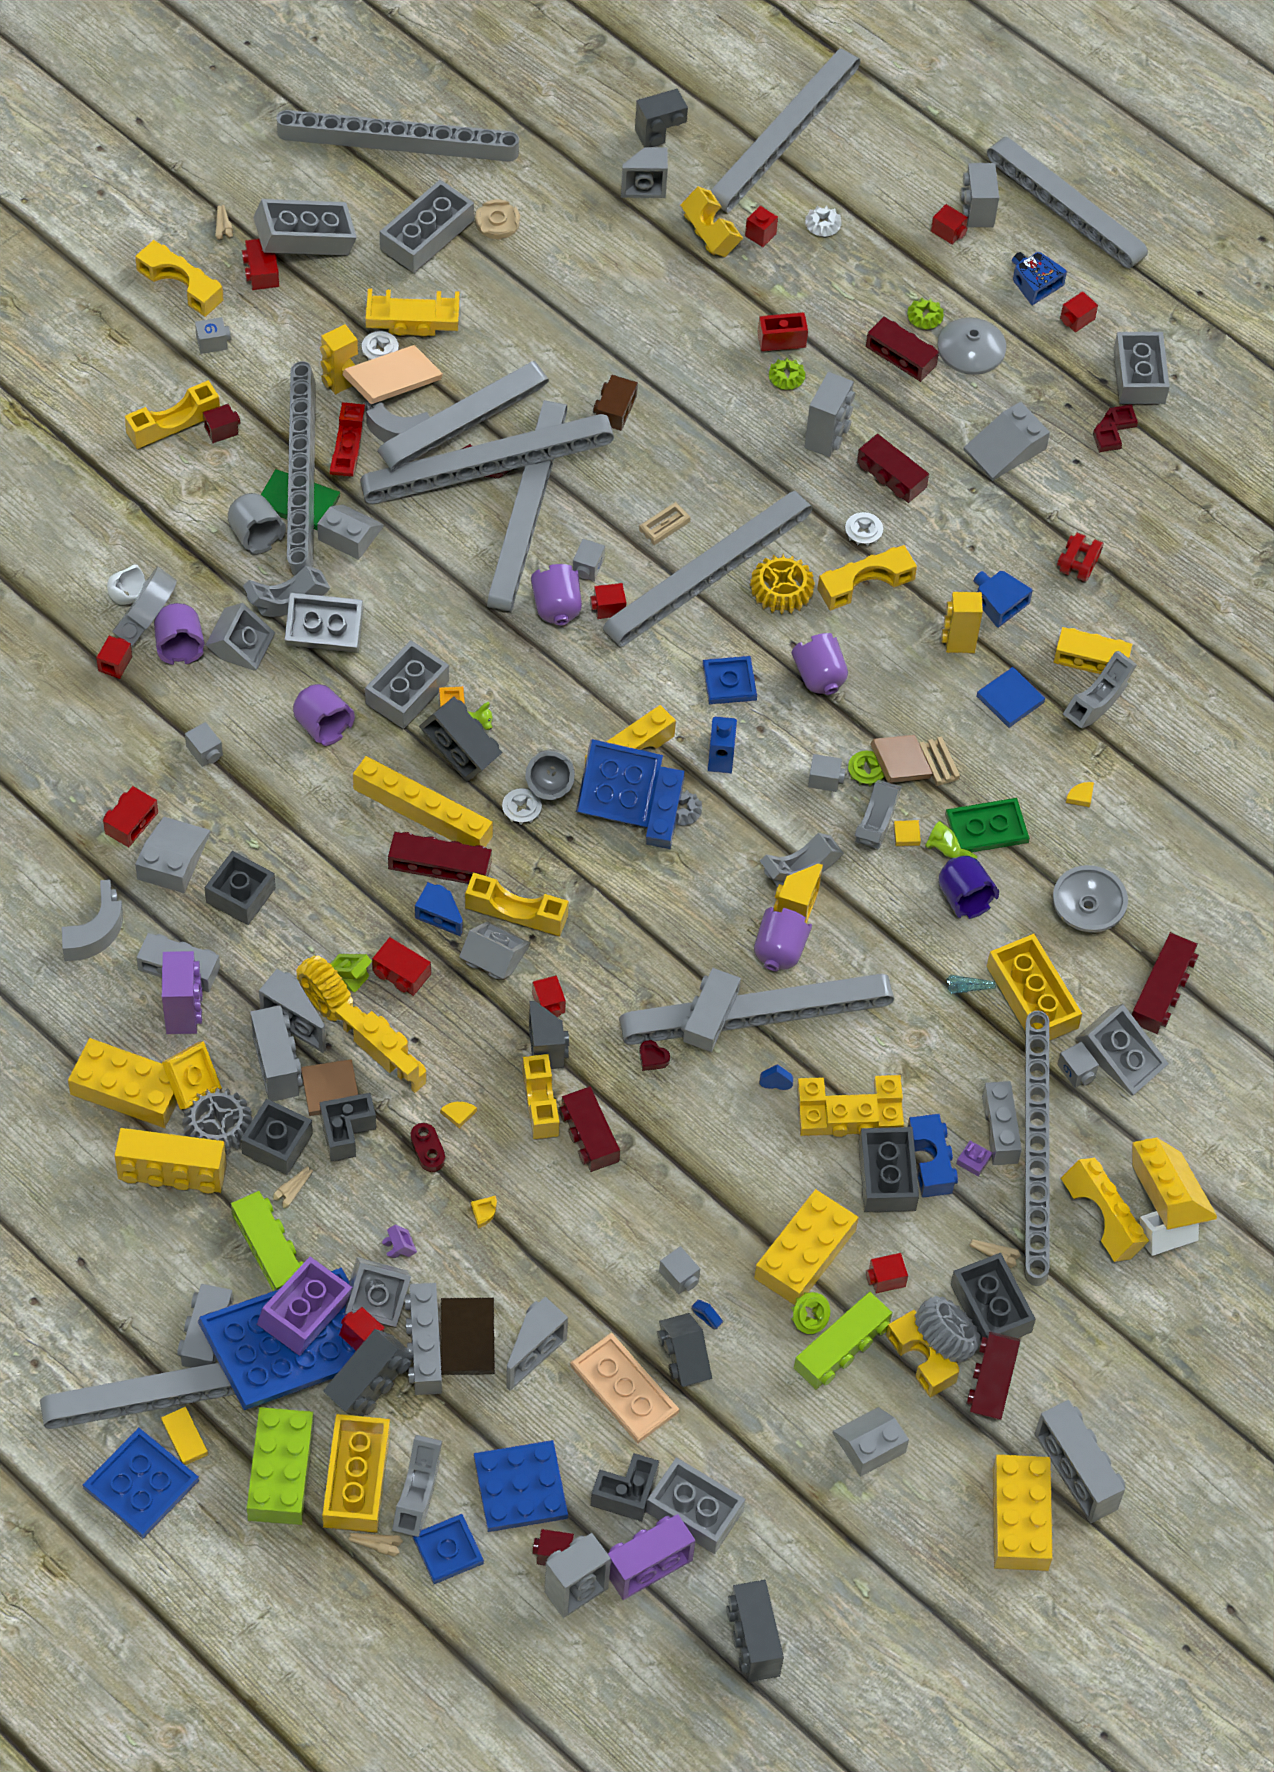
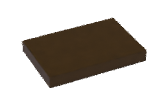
(467, 1336)

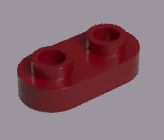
(427, 1145)

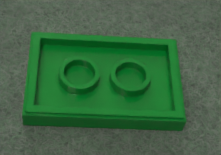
(277, 495)
(988, 825)

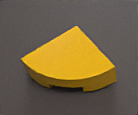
(1081, 794)
(458, 1112)
(484, 1210)

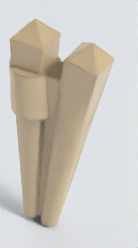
(223, 225)
(291, 1188)
(989, 1249)
(381, 1543)

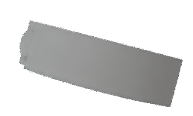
(386, 425)
(274, 599)
(147, 606)
(1102, 694)
(878, 814)
(819, 850)
(97, 935)
(418, 1487)

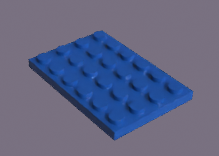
(260, 1364)

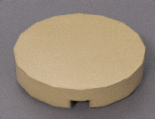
(497, 219)

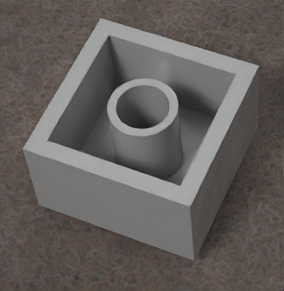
(980, 194)

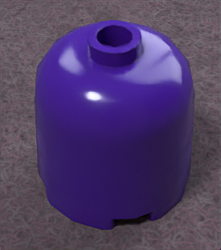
(967, 886)

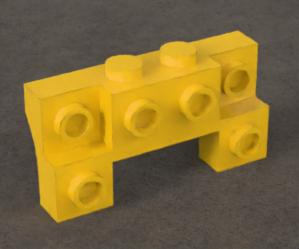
(412, 315)
(382, 1044)
(849, 1113)

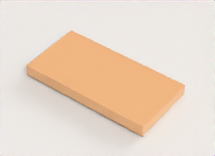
(392, 374)
(624, 1387)

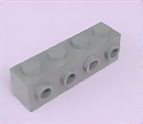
(425, 1338)

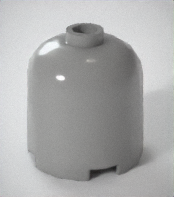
(255, 522)
(547, 785)

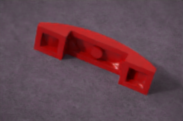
(348, 439)

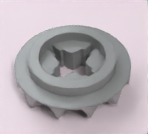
(693, 810)

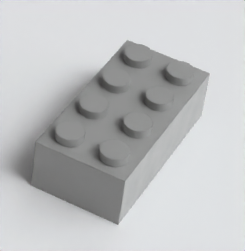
(426, 226)
(304, 227)
(1080, 1461)

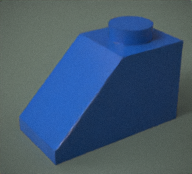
(439, 909)

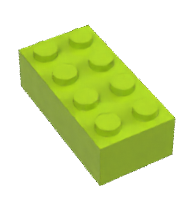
(280, 1466)

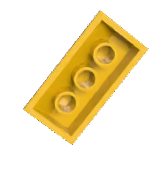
(1170, 1184)

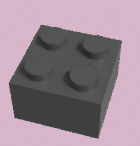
(240, 887)
(276, 1136)

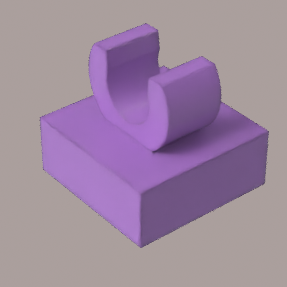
(974, 1158)
(401, 1242)

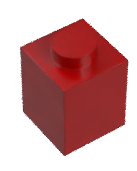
(949, 224)
(761, 226)
(1078, 311)
(608, 600)
(114, 656)
(549, 995)
(887, 1273)
(358, 1326)

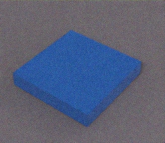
(729, 680)
(1010, 697)
(448, 1549)

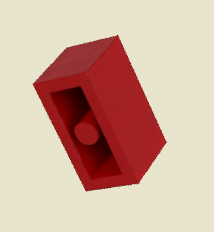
(262, 266)
(782, 331)
(130, 816)
(401, 966)

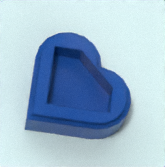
(776, 1078)
(707, 1314)

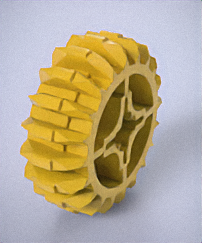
(780, 576)
(323, 986)

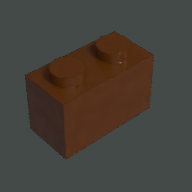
(617, 400)

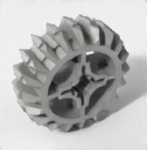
(234, 1112)
(947, 1329)

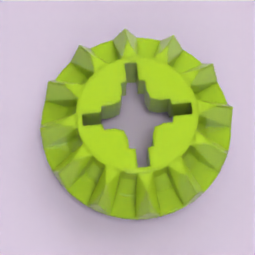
(931, 320)
(780, 380)
(856, 767)
(820, 1309)

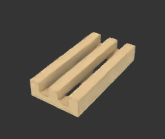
(667, 526)
(947, 758)

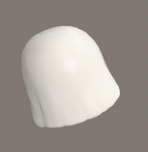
(128, 580)

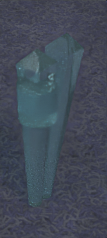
(962, 984)

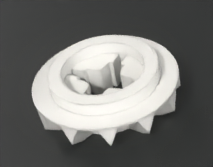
(824, 228)
(384, 340)
(864, 520)
(520, 797)

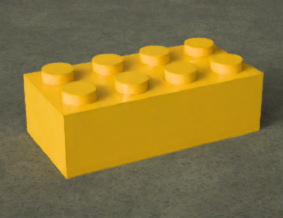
(1033, 985)
(123, 1083)
(170, 1160)
(806, 1247)
(356, 1473)
(1022, 1512)

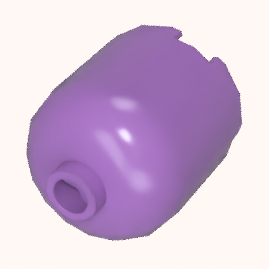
(557, 593)
(178, 634)
(821, 664)
(322, 714)
(781, 939)

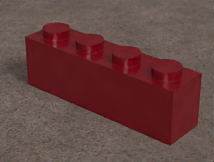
(438, 857)
(1164, 982)

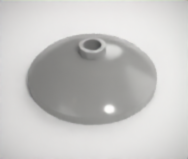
(970, 353)
(1093, 888)

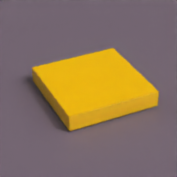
(190, 1074)

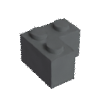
(657, 114)
(343, 1119)
(687, 1347)
(626, 1494)

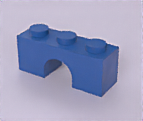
(665, 807)
(935, 1176)

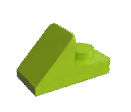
(352, 969)

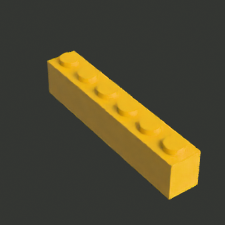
(421, 804)

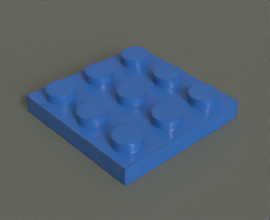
(619, 783)
(140, 1482)
(520, 1486)

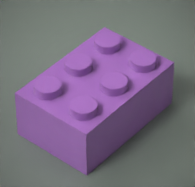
(181, 992)
(304, 1305)
(650, 1556)

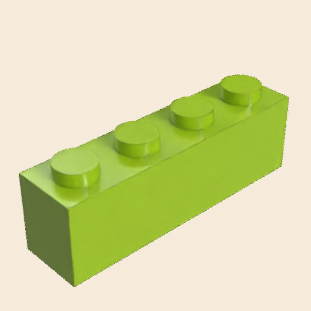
(266, 1238)
(843, 1340)

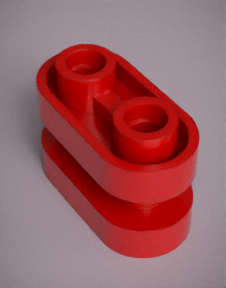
(1076, 545)

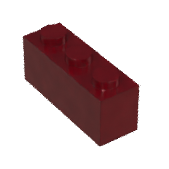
(902, 348)
(892, 468)
(589, 1129)
(993, 1375)

